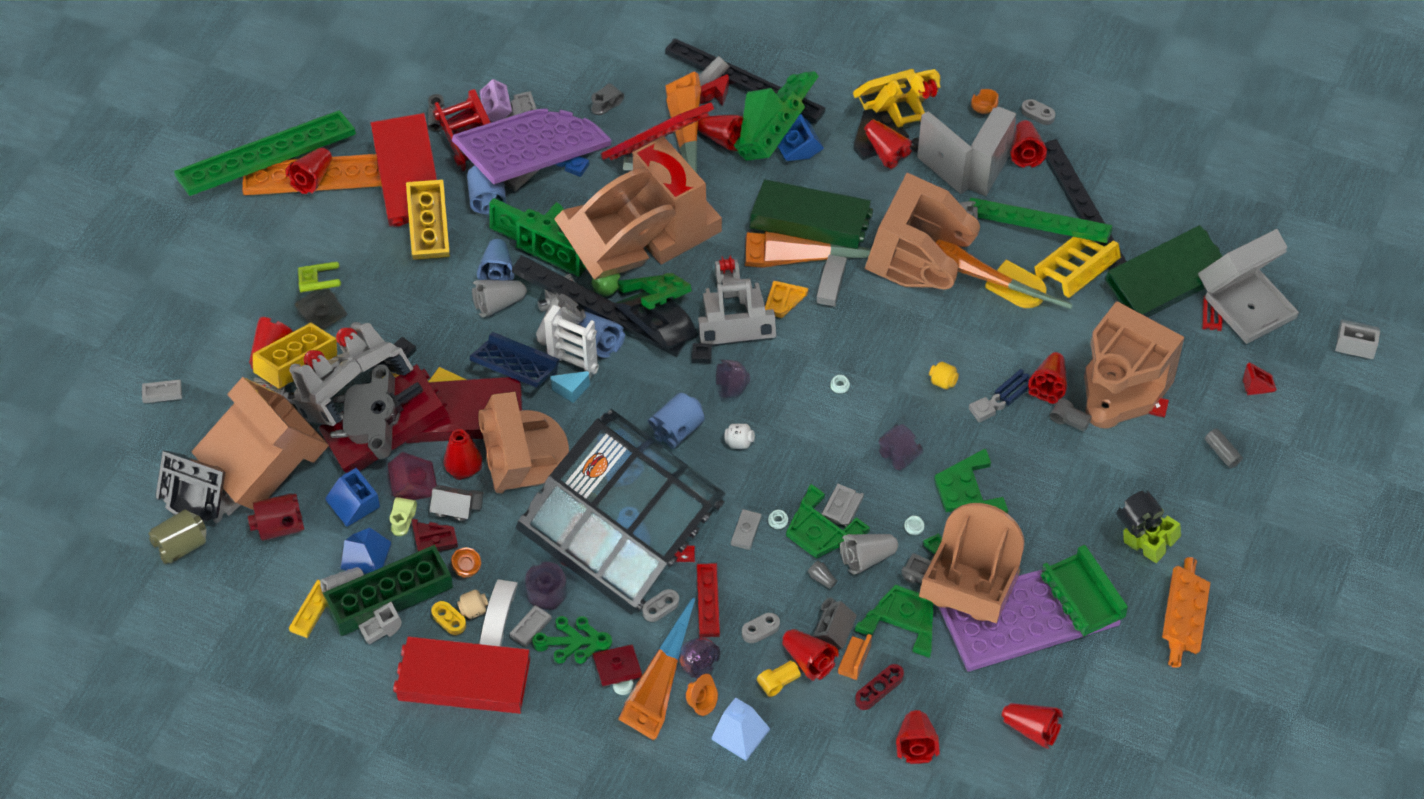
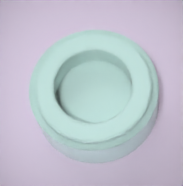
(623, 687)

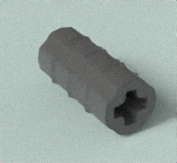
(1223, 448)

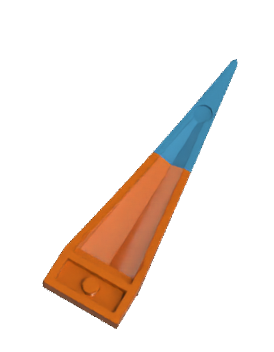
(649, 700)

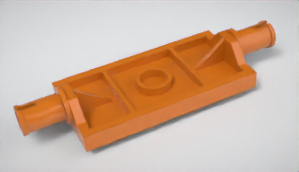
(1185, 611)

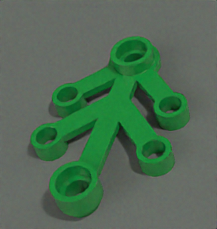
(575, 640)

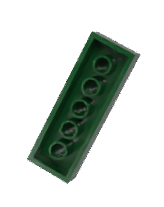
(400, 582)

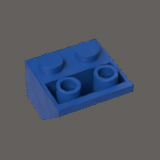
(352, 497)

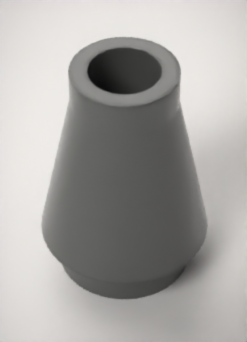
(821, 574)

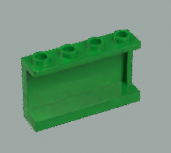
(1084, 592)

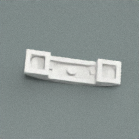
(498, 612)

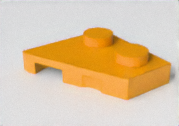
(784, 297)

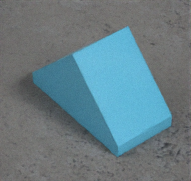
(570, 385)

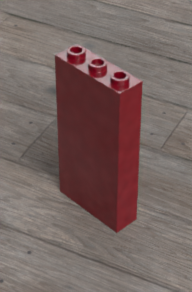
(464, 402)
(417, 416)

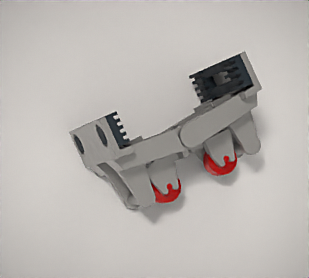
(323, 378)

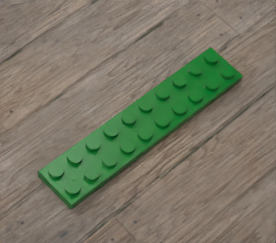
(264, 152)

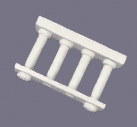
(556, 345)

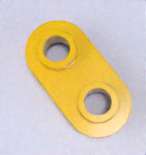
(451, 618)

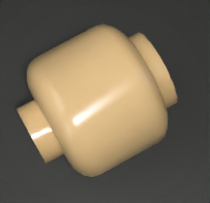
(472, 604)

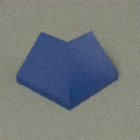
(365, 550)

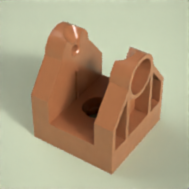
(907, 236)
(1130, 366)

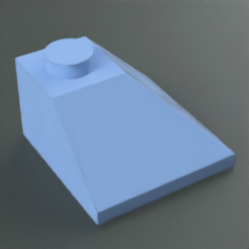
(740, 729)

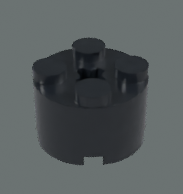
(1140, 513)

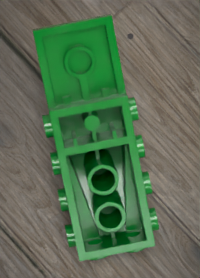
(771, 115)
(536, 234)

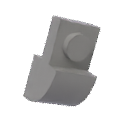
(384, 622)

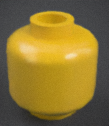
(944, 375)

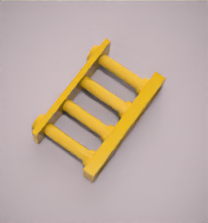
(1080, 275)

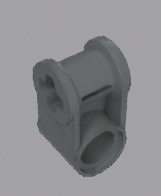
(606, 99)

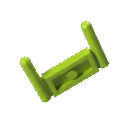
(309, 277)

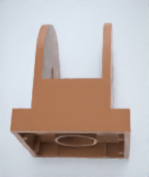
(609, 228)

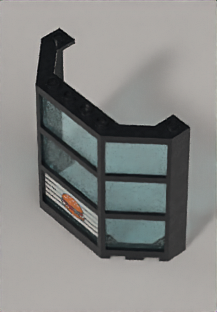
(619, 510)

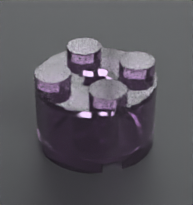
(899, 446)
(546, 585)

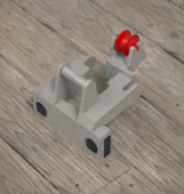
(722, 328)

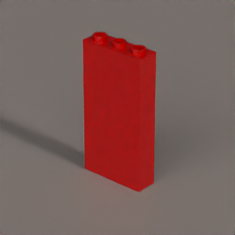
(402, 157)
(462, 675)

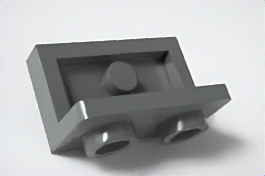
(915, 569)

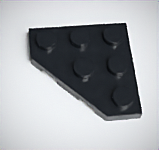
(862, 143)

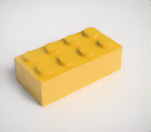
(427, 219)
(274, 360)

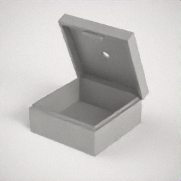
(965, 165)
(1238, 282)

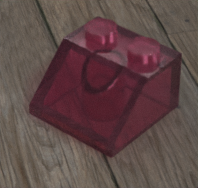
(411, 477)

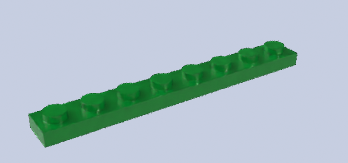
(1043, 220)

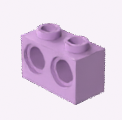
(495, 100)

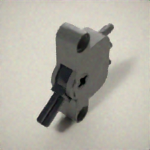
(373, 411)

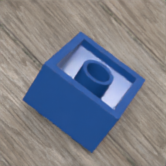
(800, 141)

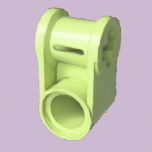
(401, 515)

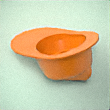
(702, 695)

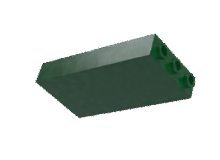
(811, 214)
(1164, 273)

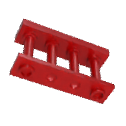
(479, 116)

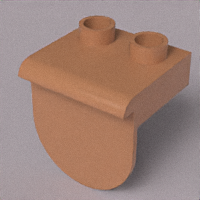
(520, 444)
(975, 562)

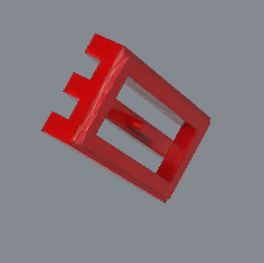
(1211, 325)

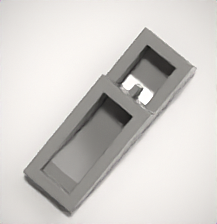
(831, 280)

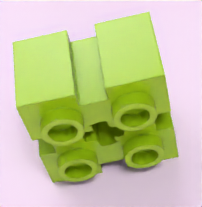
(1155, 539)

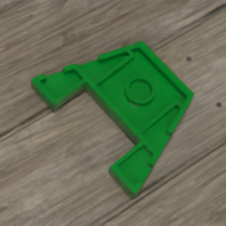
(658, 286)
(959, 487)
(816, 532)
(905, 610)

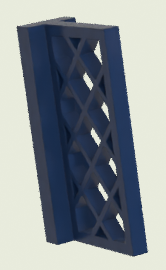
(515, 352)

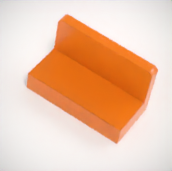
(855, 657)

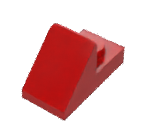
(715, 89)

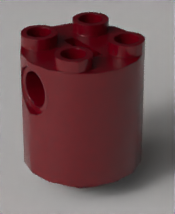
(276, 517)

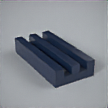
(1024, 377)

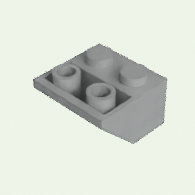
(1357, 339)

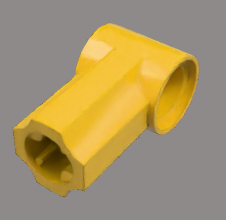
(773, 681)

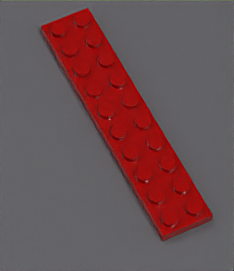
(656, 132)

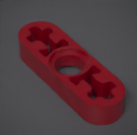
(876, 695)

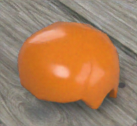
(985, 101)
(465, 562)

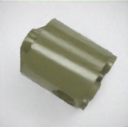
(178, 536)

